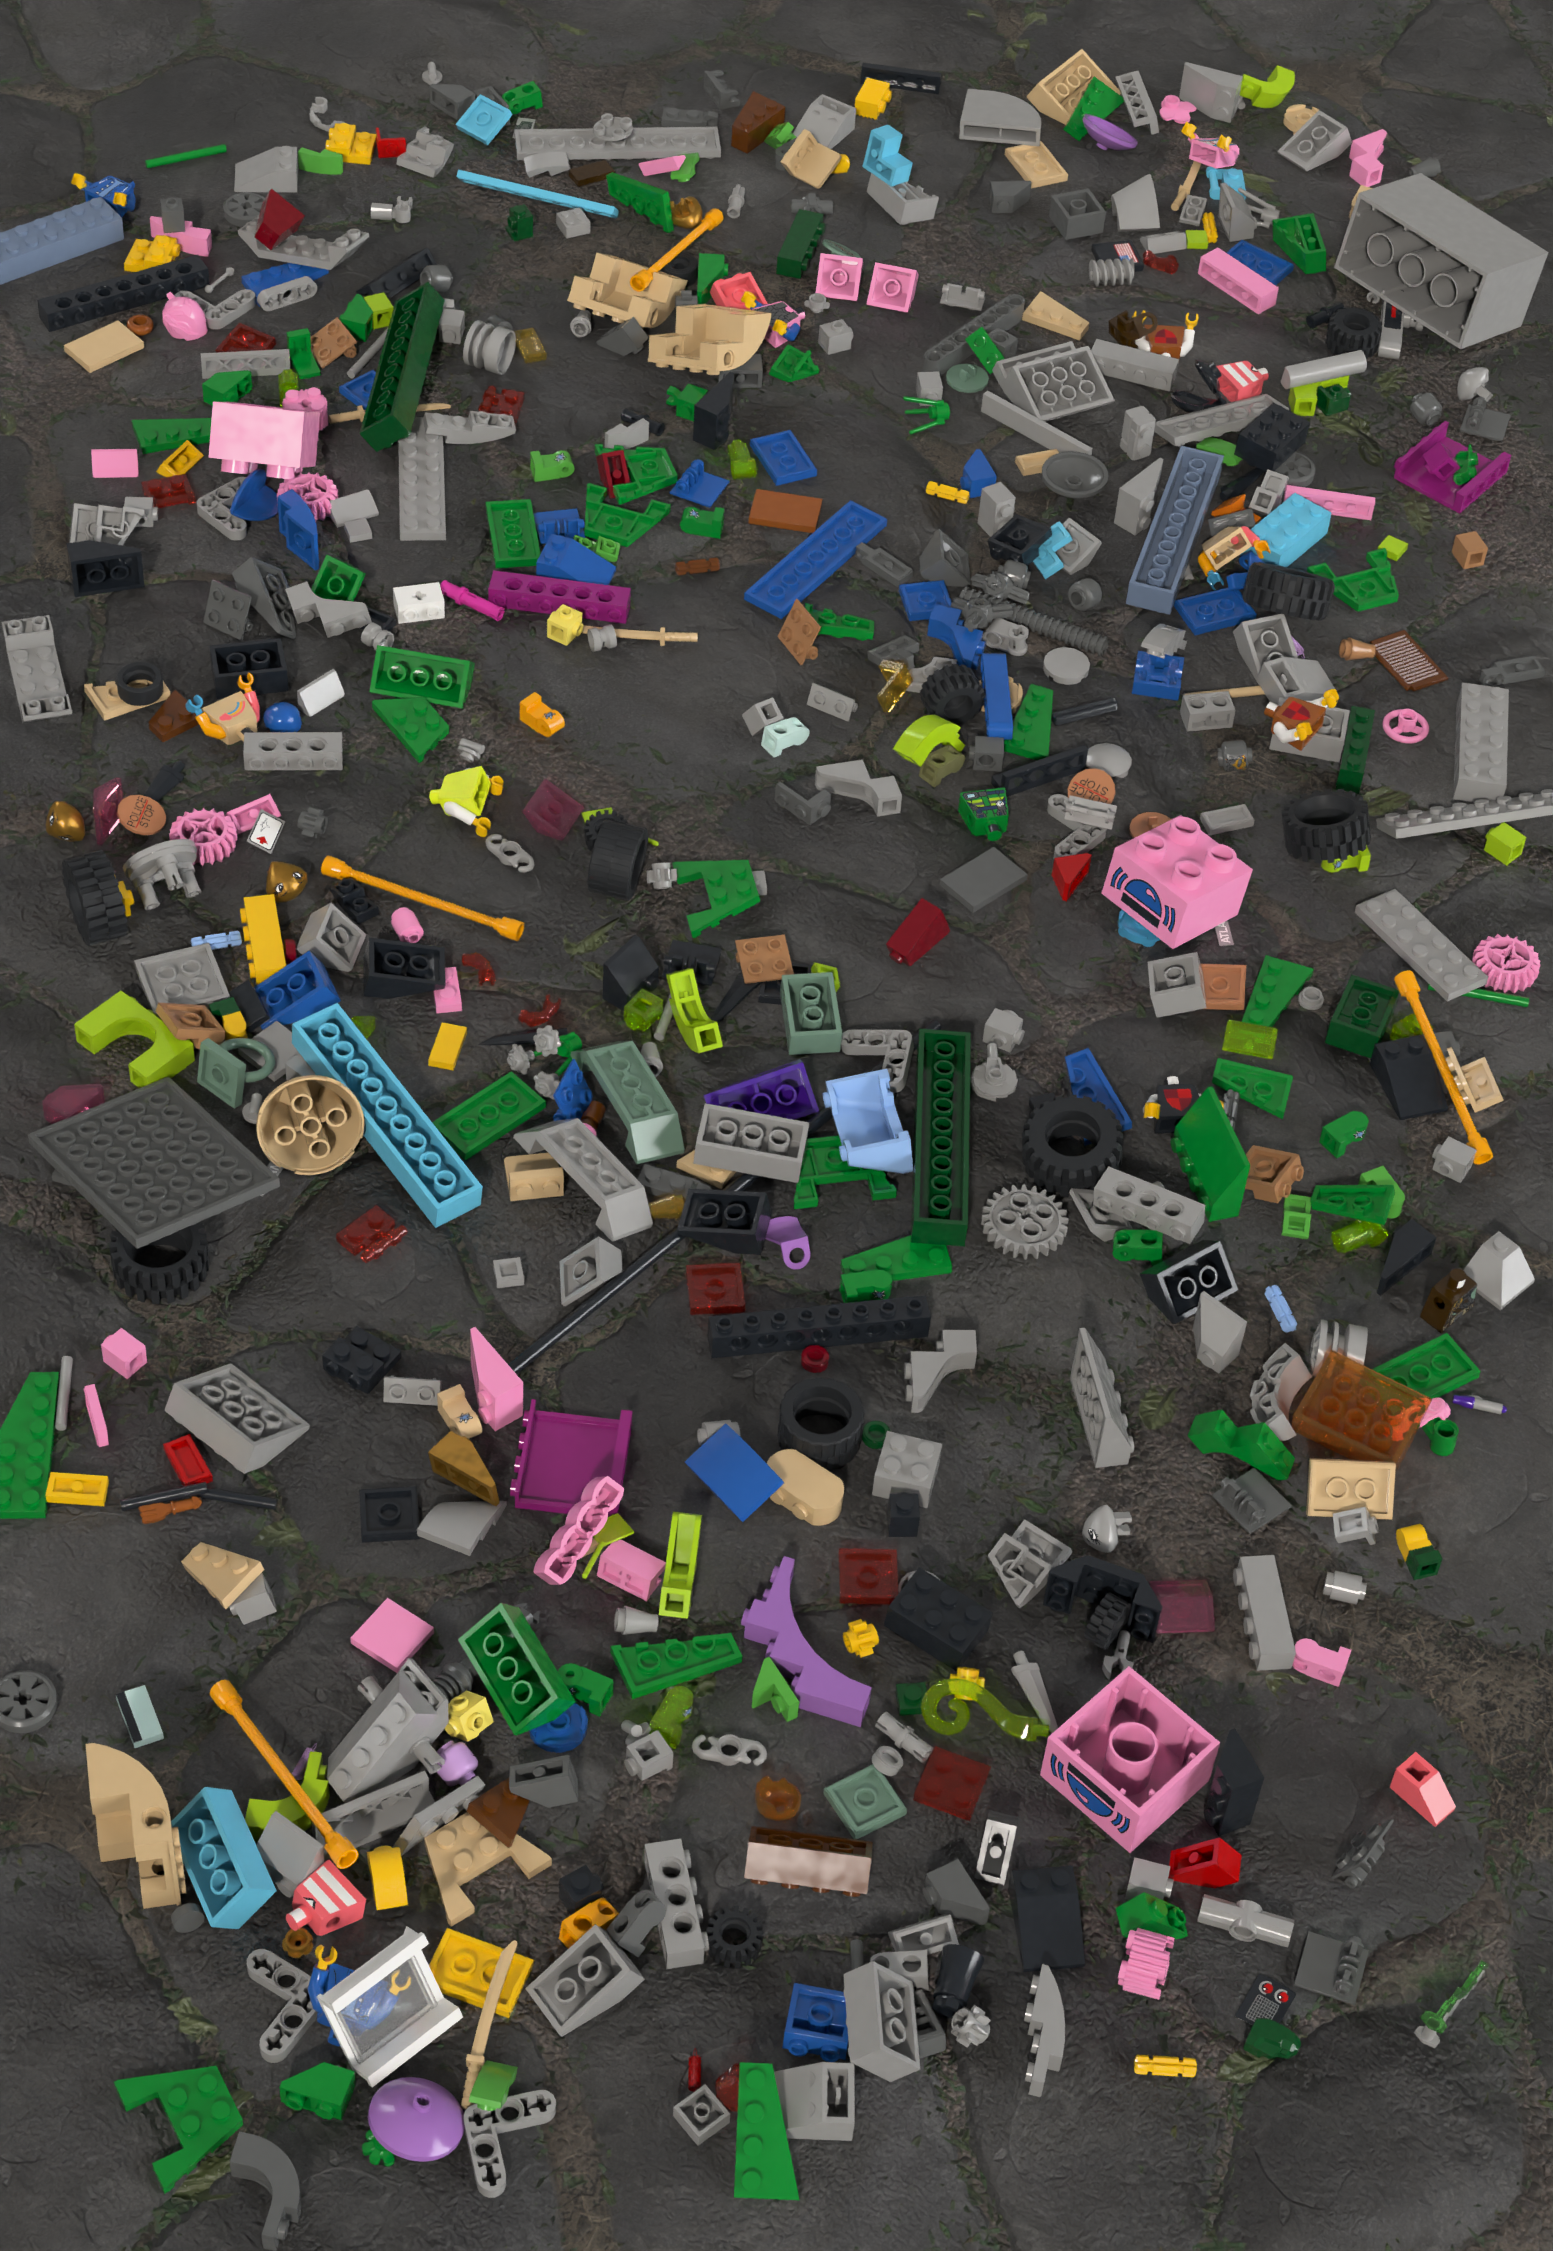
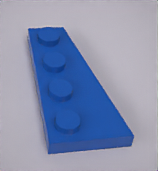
(278, 275)
(1089, 1080)

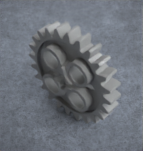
(1024, 1221)

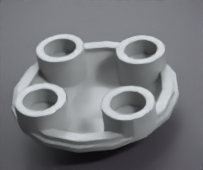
(613, 128)
(1109, 758)

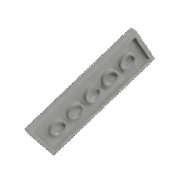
(1214, 420)
(1421, 945)

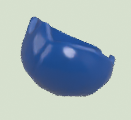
(282, 718)

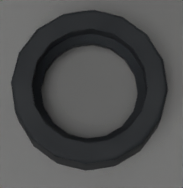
(139, 671)

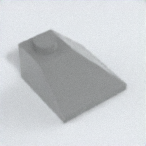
(588, 1269)
(1499, 1270)
(1217, 1333)

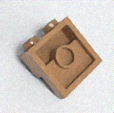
(191, 1022)
(1272, 1173)

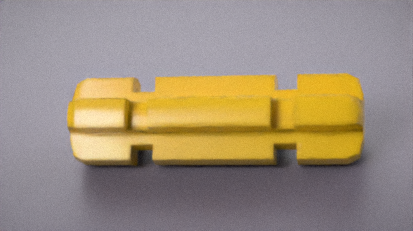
(1210, 227)
(947, 492)
(1165, 2065)

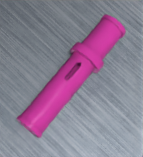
(463, 596)

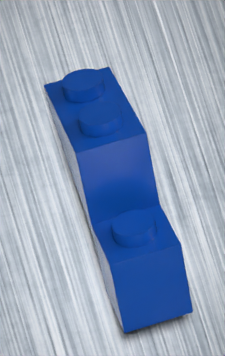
(947, 626)

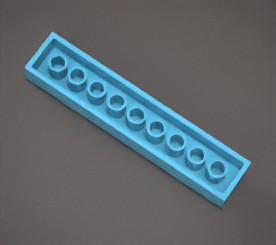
(392, 1118)

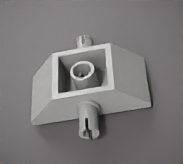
(422, 1748)

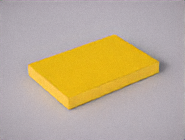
(466, 1967)

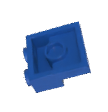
(816, 2023)

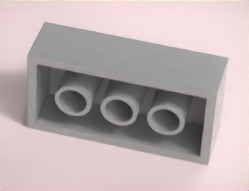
(751, 1143)

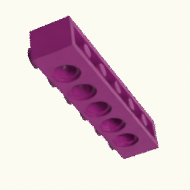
(548, 594)

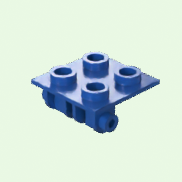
(698, 485)
(559, 522)
(572, 1094)

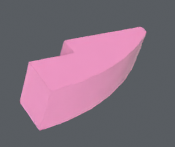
(191, 241)

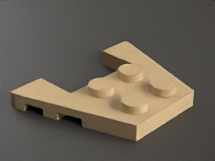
(465, 1851)

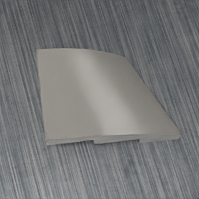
(426, 153)
(1136, 206)
(103, 523)
(460, 1524)
(1026, 1560)

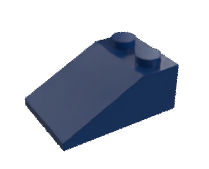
(572, 561)
(297, 991)

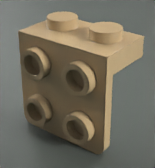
(810, 160)
(1474, 1082)
(533, 1176)

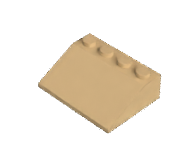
(1064, 87)

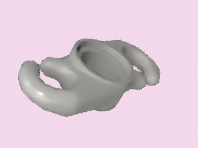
(520, 856)
(742, 1745)

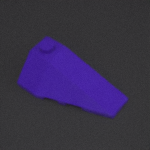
(776, 1092)

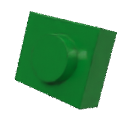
(300, 353)

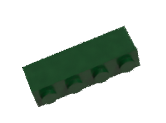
(800, 244)
(1355, 749)

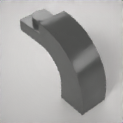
(268, 2165)

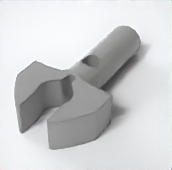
(1119, 1656)

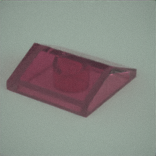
(105, 807)
(552, 811)
(1185, 1606)

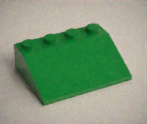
(1212, 1157)

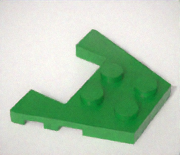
(648, 469)
(616, 522)
(1364, 588)
(728, 886)
(824, 1166)
(197, 2110)

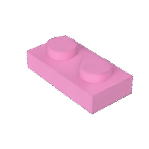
(449, 998)

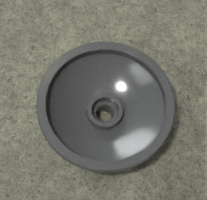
(1074, 475)

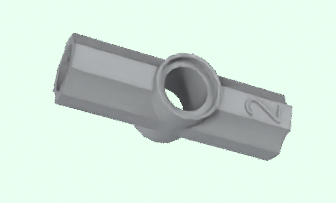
(1246, 1920)

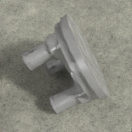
(167, 861)

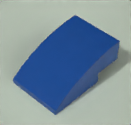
(298, 527)
(734, 1472)

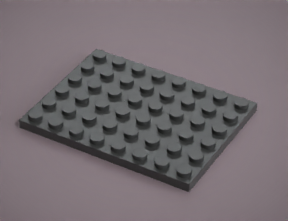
(153, 1162)

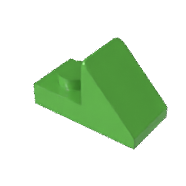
(780, 135)
(773, 1687)

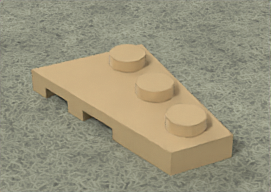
(108, 701)

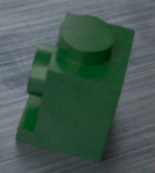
(520, 223)
(1333, 399)

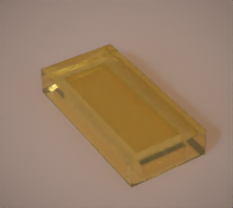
(530, 345)

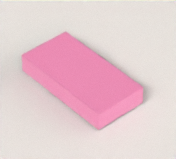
(96, 1415)

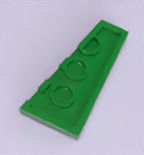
(644, 199)
(1032, 725)
(901, 1260)
(666, 1664)
(762, 2145)

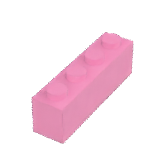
(1238, 280)

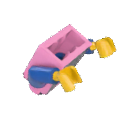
(784, 320)

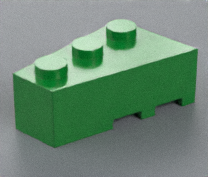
(1301, 242)

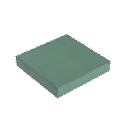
(865, 1801)

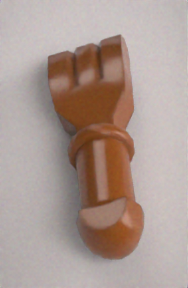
(158, 1511)

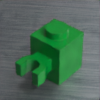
(685, 400)

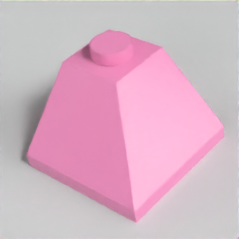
(839, 277)
(892, 287)

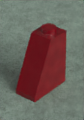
(276, 220)
(918, 933)

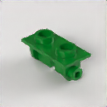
(984, 349)
(1467, 461)

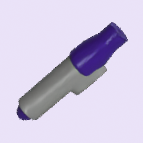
(1478, 1403)

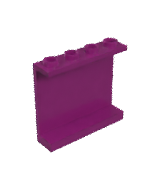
(1413, 473)

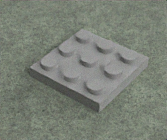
(182, 977)

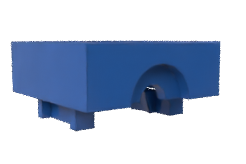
(1158, 676)

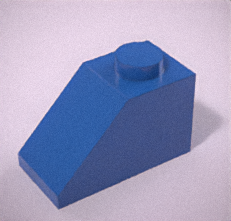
(977, 474)

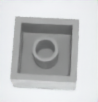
(1176, 984)
(907, 1466)

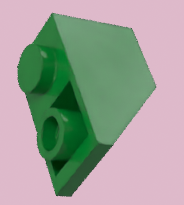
(358, 319)
(227, 386)
(1152, 1915)
(320, 2089)

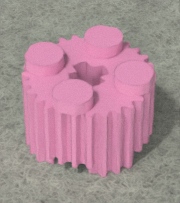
(308, 400)
(1146, 1963)

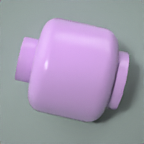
(458, 1765)

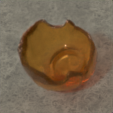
(777, 1799)

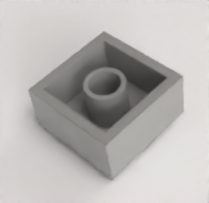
(573, 223)
(701, 2114)

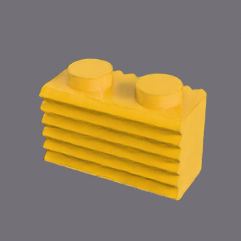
(872, 98)

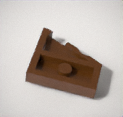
(172, 718)
(499, 1812)

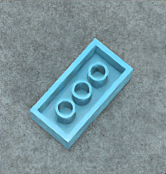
(1291, 530)
(222, 1858)

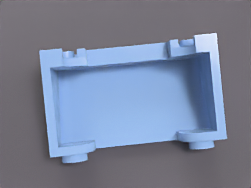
(868, 1123)

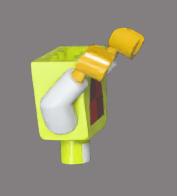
(465, 795)

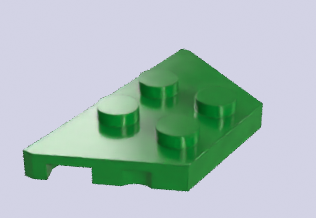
(413, 723)

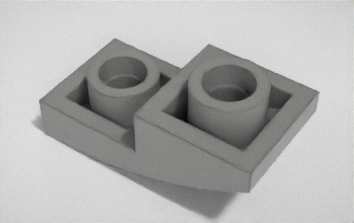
(553, 161)
(1193, 210)
(627, 436)

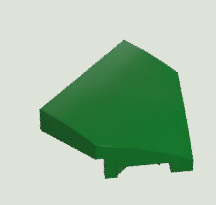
(793, 365)

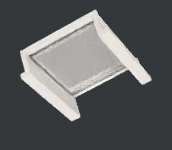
(388, 2009)

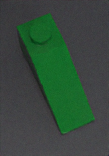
(710, 270)

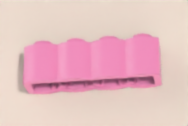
(575, 1537)

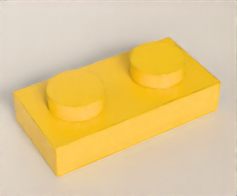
(77, 1489)

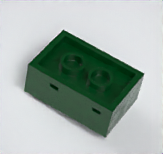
(1362, 1016)

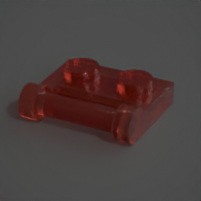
(169, 491)

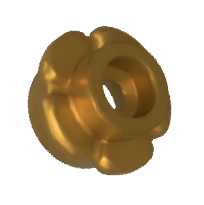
(301, 1936)

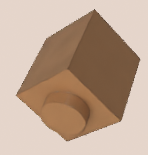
(1469, 550)

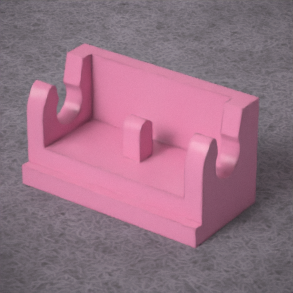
(630, 1569)

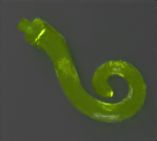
(1015, 1725)

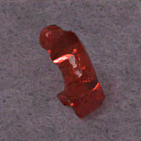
(1166, 264)
(478, 961)
(536, 1018)

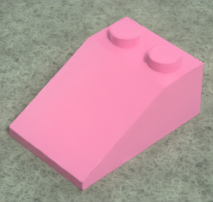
(496, 1384)

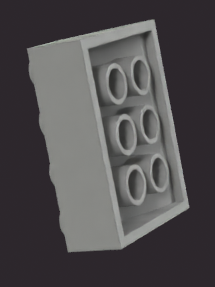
(1099, 1405)
(235, 1416)

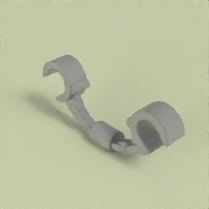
(320, 107)

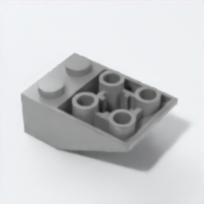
(827, 121)
(1293, 678)
(818, 2101)

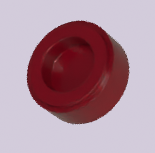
(289, 948)
(814, 1359)

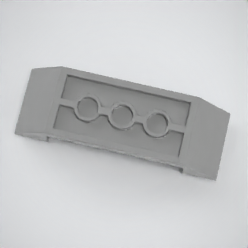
(304, 250)
(35, 669)
(596, 1171)

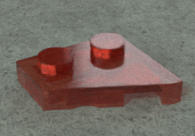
(246, 339)

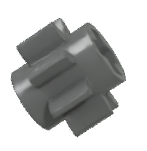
(685, 298)
(312, 822)

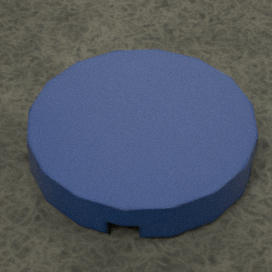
(562, 1733)

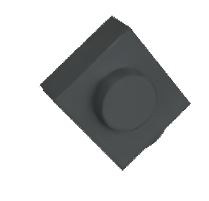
(809, 810)

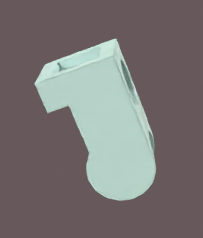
(783, 735)

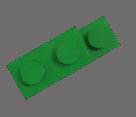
(1251, 1443)

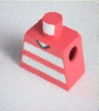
(1241, 380)
(325, 1901)

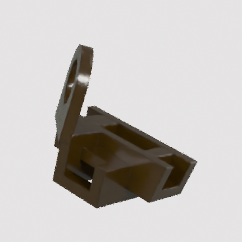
(1128, 330)

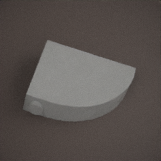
(999, 119)

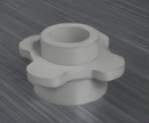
(817, 303)

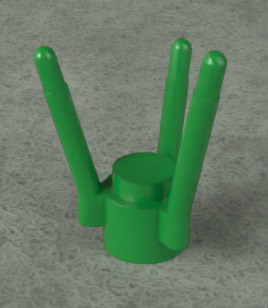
(938, 412)

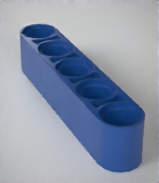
(997, 695)

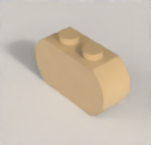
(807, 1488)

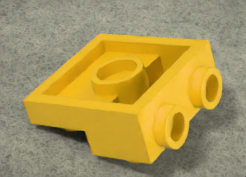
(353, 145)
(149, 254)

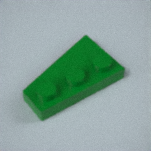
(842, 626)
(1255, 1085)
(1354, 1201)

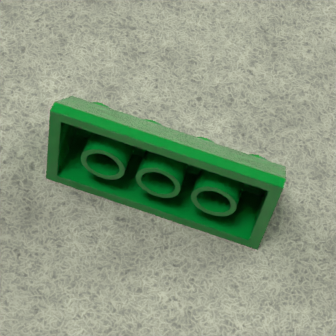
(421, 675)
(516, 1669)

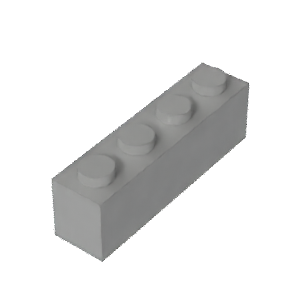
(1135, 365)
(1264, 1612)

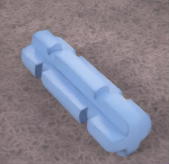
(219, 941)
(1280, 1308)

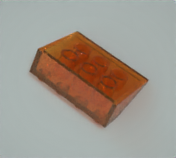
(1360, 1412)

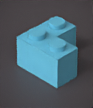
(883, 156)

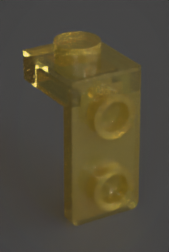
(897, 680)

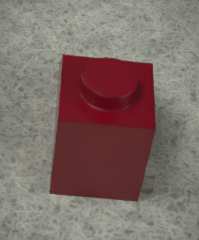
(612, 470)

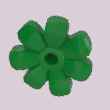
(376, 2151)

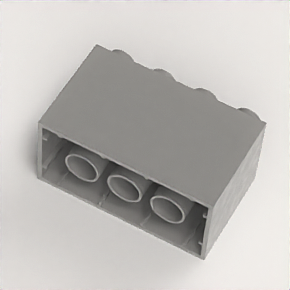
(1458, 264)

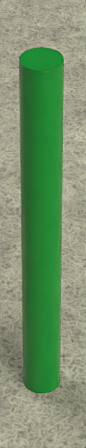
(185, 156)
(1495, 996)

